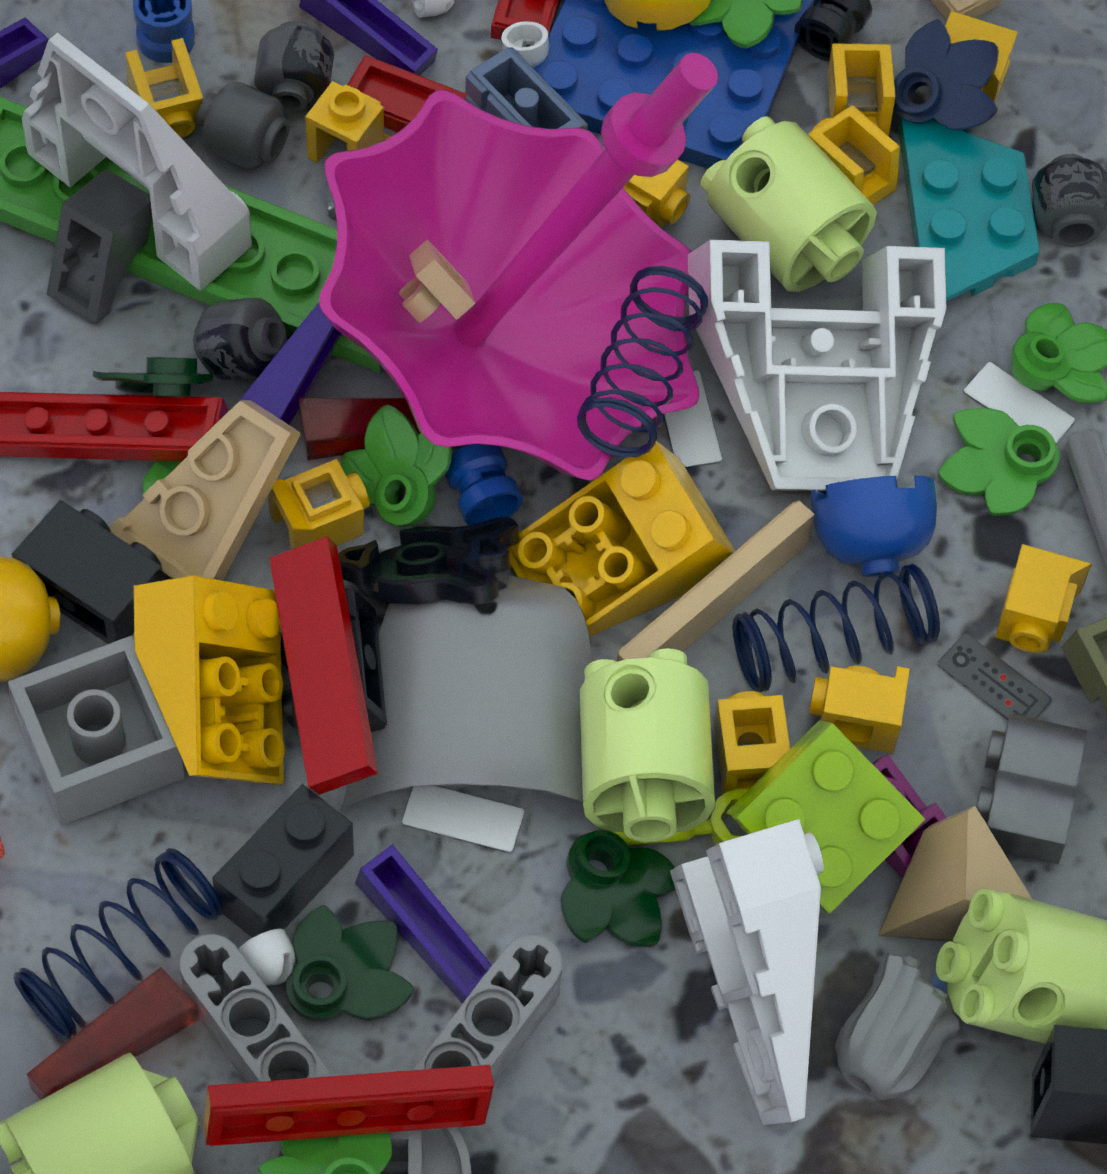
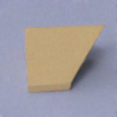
(945, 873)

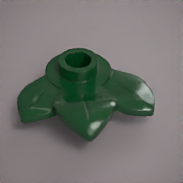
(162, 377)
(618, 898)
(351, 962)

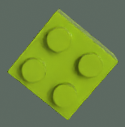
(837, 799)

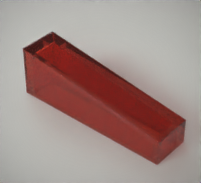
(340, 424)
(133, 1025)

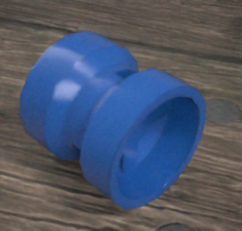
(159, 24)
(482, 483)

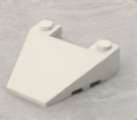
(90, 115)
(818, 387)
(759, 920)

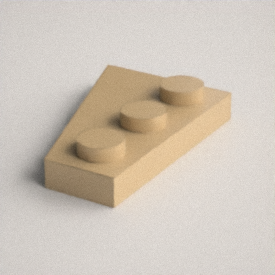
(213, 496)

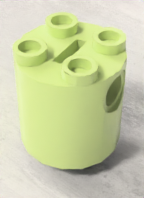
(796, 199)
(646, 746)
(1026, 967)
(105, 1124)

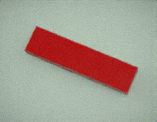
(104, 425)
(323, 666)
(347, 1105)

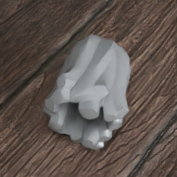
(895, 1030)

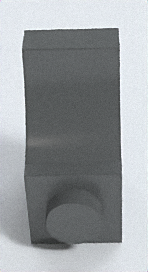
(96, 243)

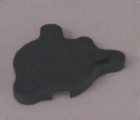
(434, 563)

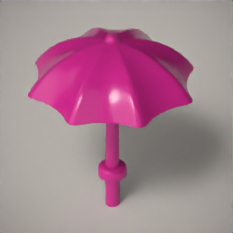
(548, 256)

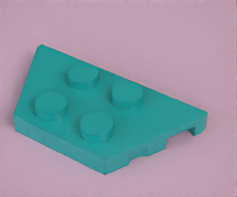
(970, 202)

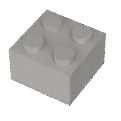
(95, 730)

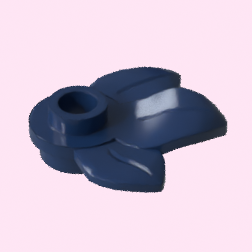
(954, 76)

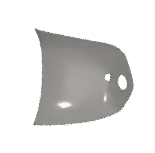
(482, 694)

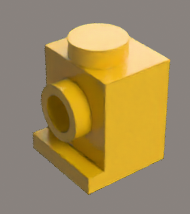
(862, 704)
(754, 720)

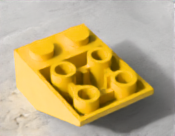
(625, 540)
(215, 674)

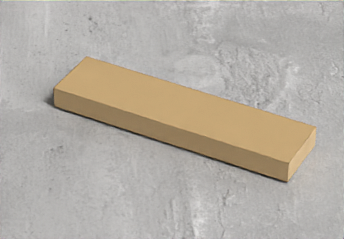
(725, 585)

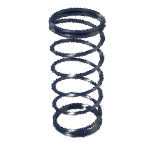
(663, 320)
(747, 633)
(51, 1003)

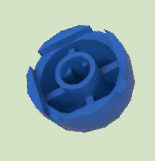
(875, 521)

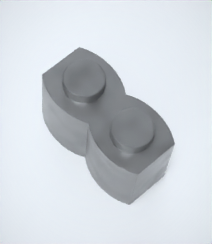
(1032, 786)

